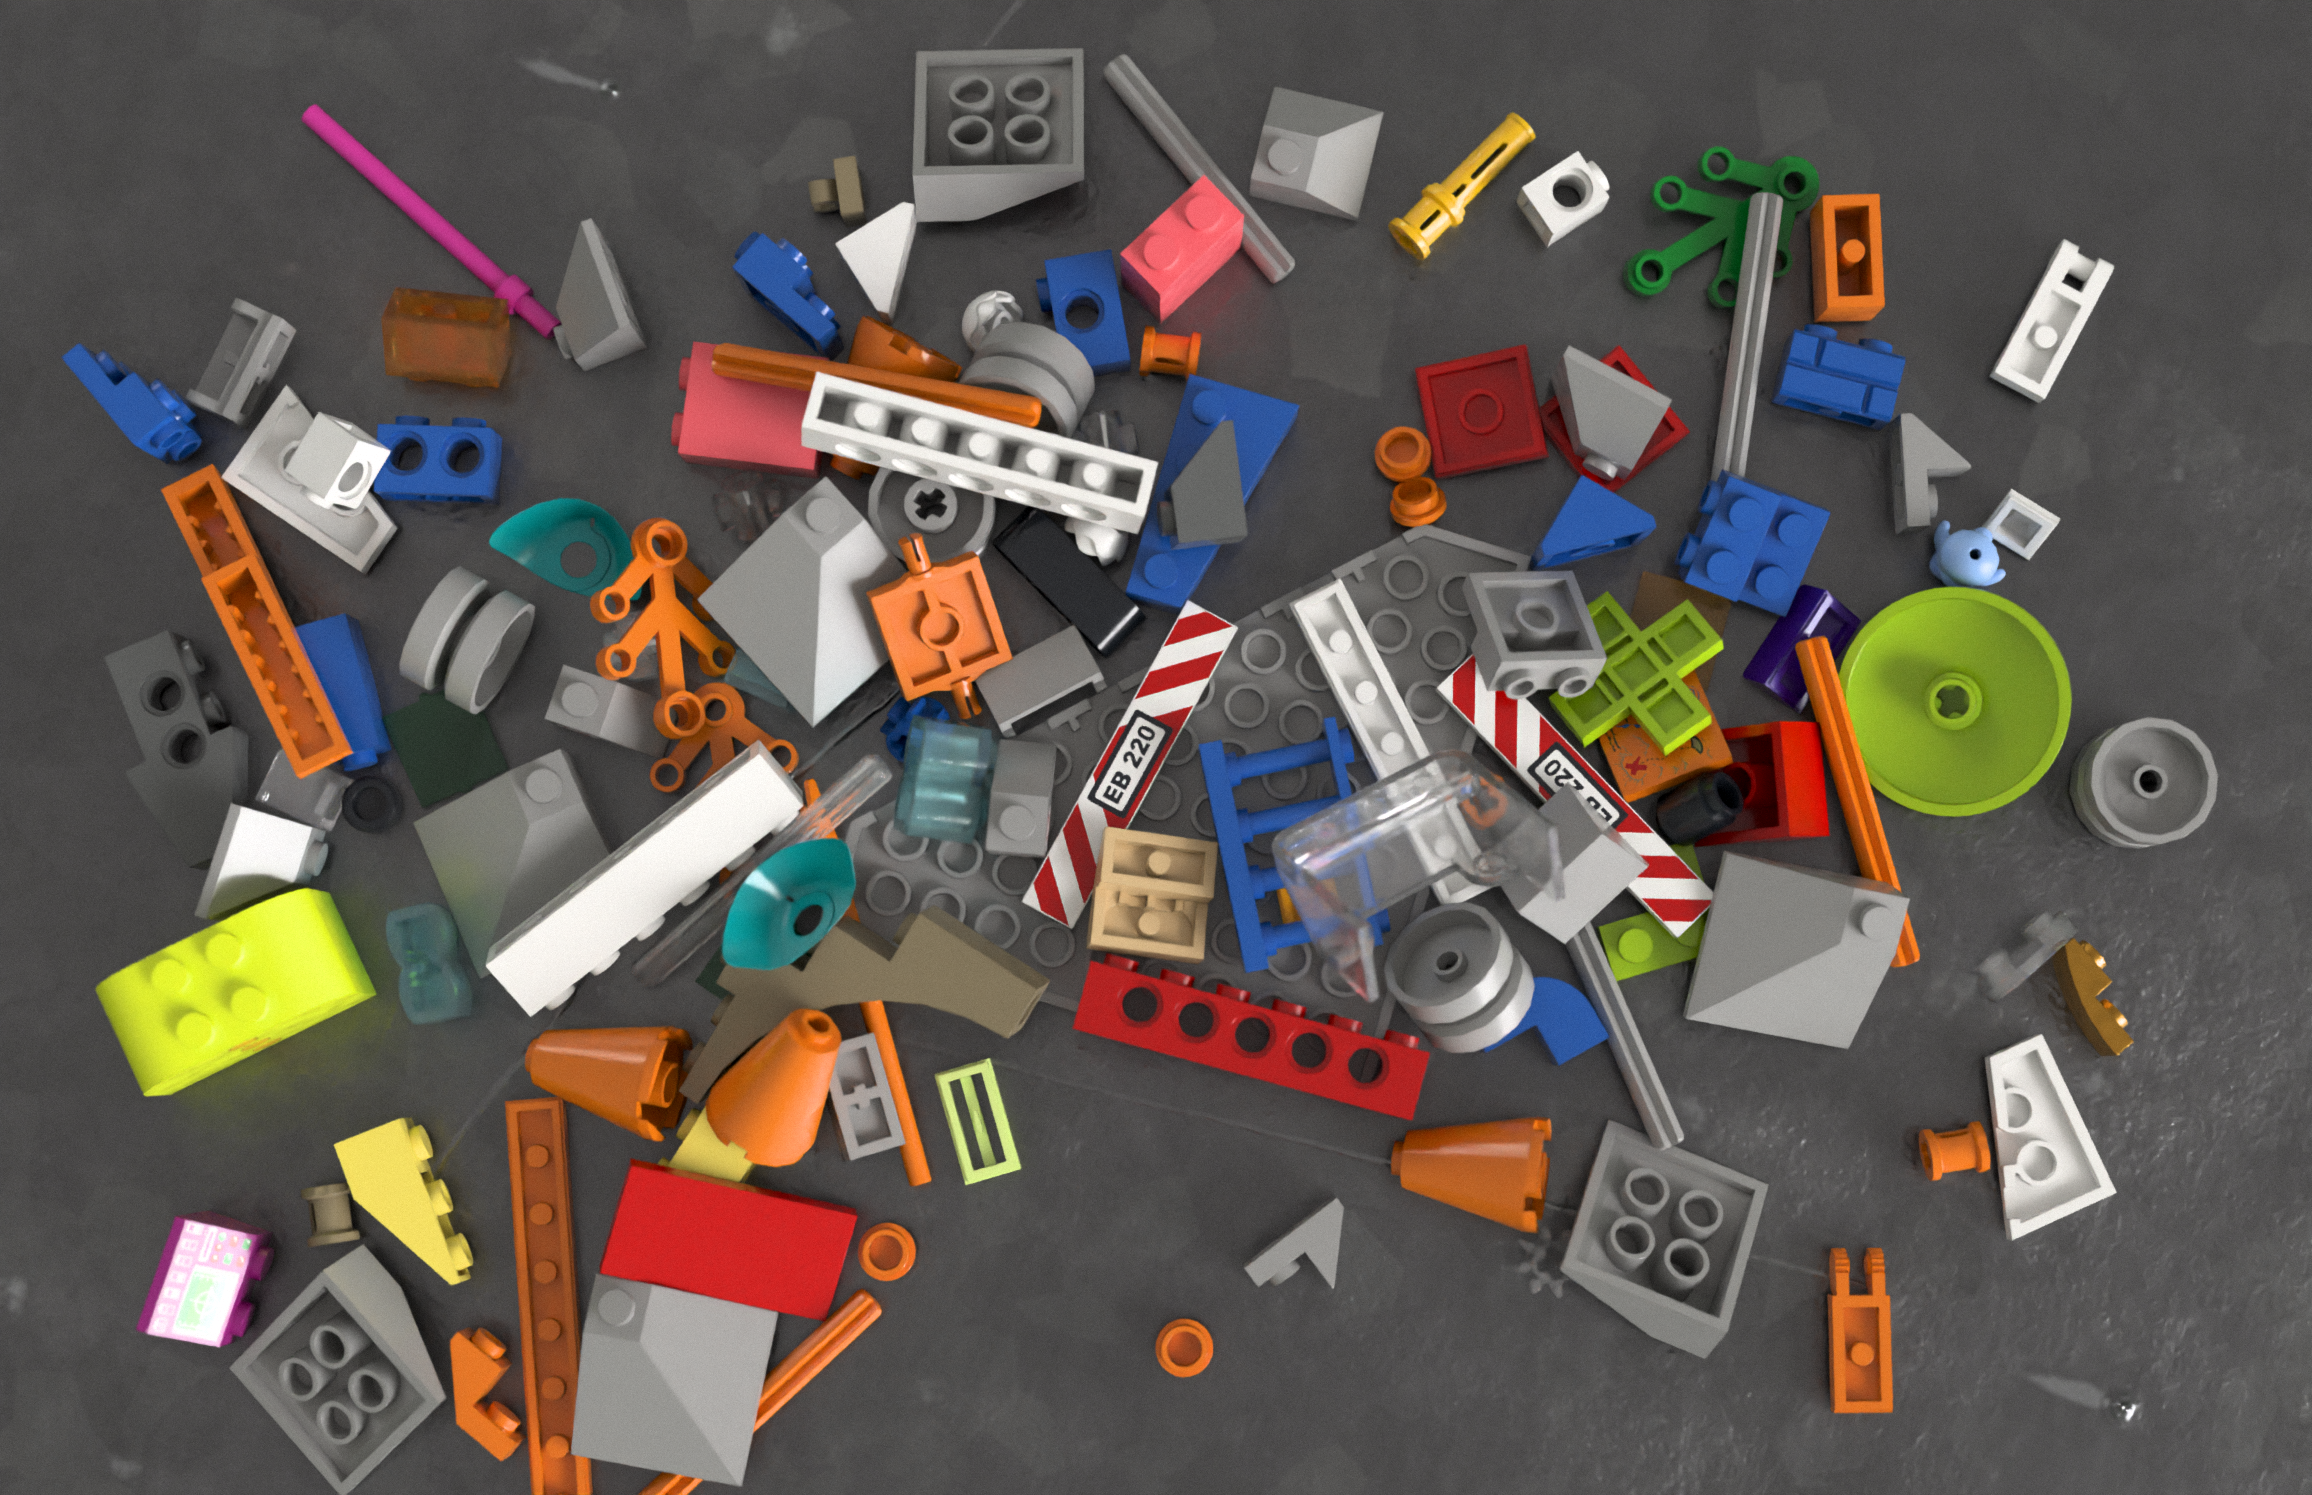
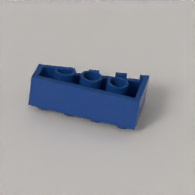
(1170, 577)

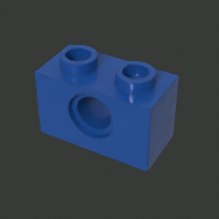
(1091, 282)

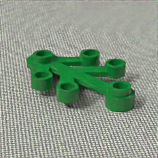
(1728, 221)

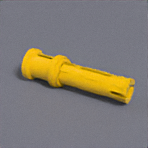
(1439, 200)

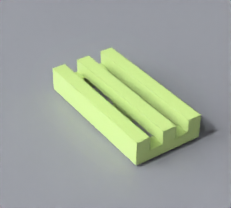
(964, 1074)

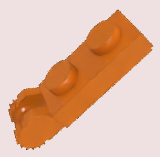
(1859, 1337)

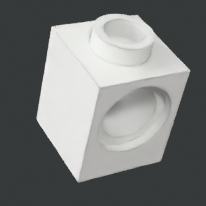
(1546, 214)
(336, 462)

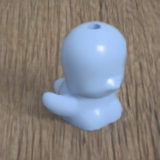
(1965, 557)

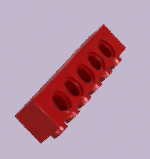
(1390, 1092)

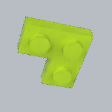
(1643, 944)

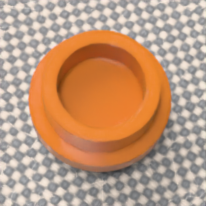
(1403, 454)
(1417, 502)
(886, 1251)
(1184, 1347)

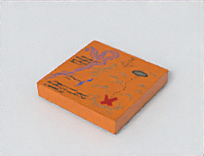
(1644, 769)

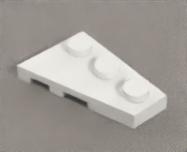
(259, 473)
(2040, 1140)

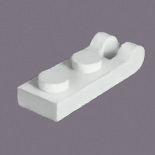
(2051, 322)

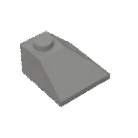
(1315, 153)
(595, 305)
(1605, 413)
(259, 860)

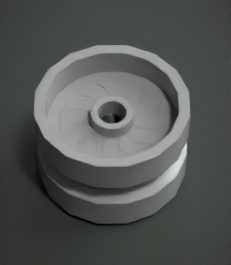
(1035, 364)
(899, 506)
(466, 640)
(2148, 753)
(1459, 977)

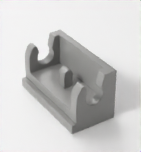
(243, 364)
(1038, 678)
(862, 1101)

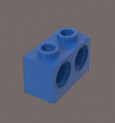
(436, 474)

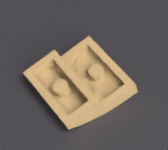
(1152, 895)

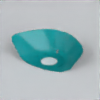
(545, 530)
(761, 918)

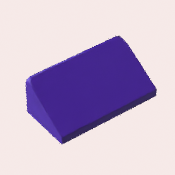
(1776, 664)

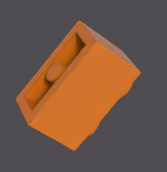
(1847, 258)

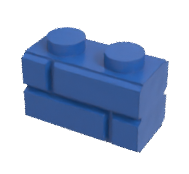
(1838, 377)

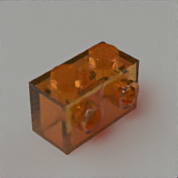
(446, 337)

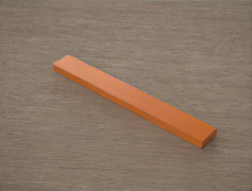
(547, 1291)

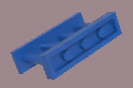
(1238, 827)

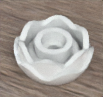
(986, 313)
(1098, 539)

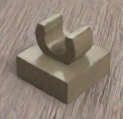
(841, 193)

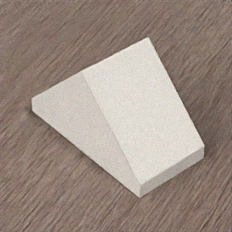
(879, 257)

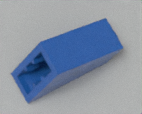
(345, 673)

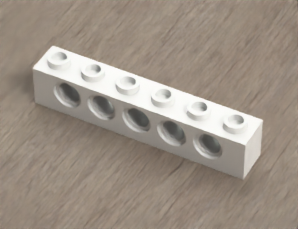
(977, 453)

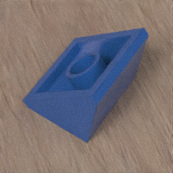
(1589, 525)

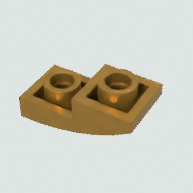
(2081, 980)

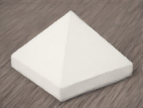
(2020, 524)

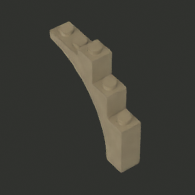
(935, 966)

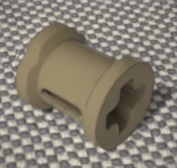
(329, 1214)

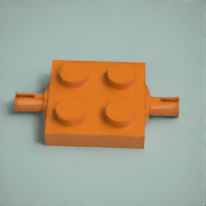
(939, 625)

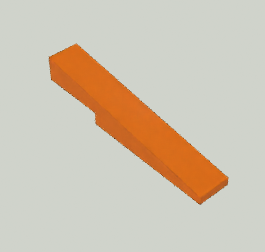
(257, 621)

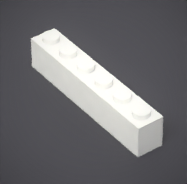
(645, 879)

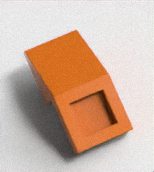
(476, 1370)

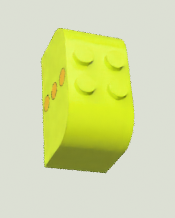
(234, 990)

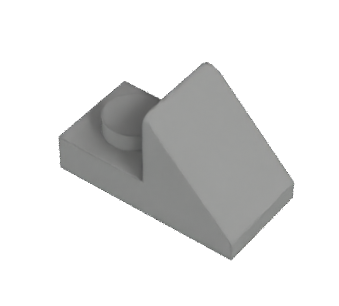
(1915, 457)
(1315, 1235)

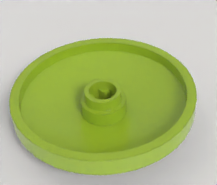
(1956, 700)

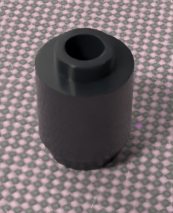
(1699, 808)

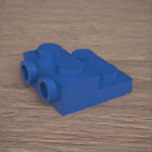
(782, 285)
(143, 410)
(1751, 542)

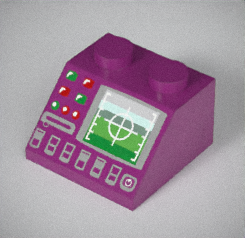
(206, 1280)

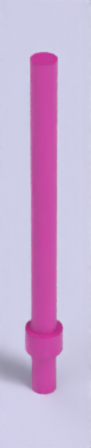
(503, 285)

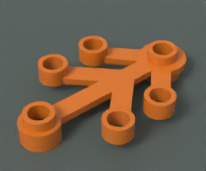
(666, 620)
(720, 737)

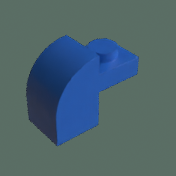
(1560, 1021)

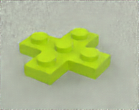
(1643, 676)

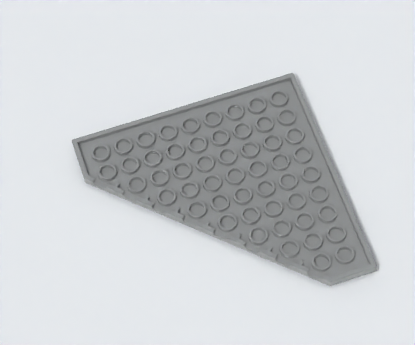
(1257, 701)

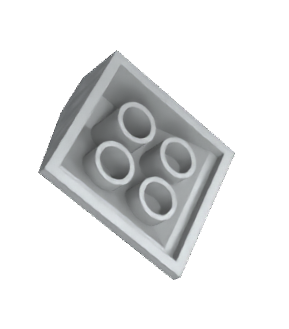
(995, 129)
(803, 602)
(512, 847)
(1793, 950)
(1664, 1238)
(344, 1370)
(670, 1380)

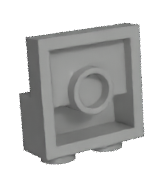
(1533, 633)

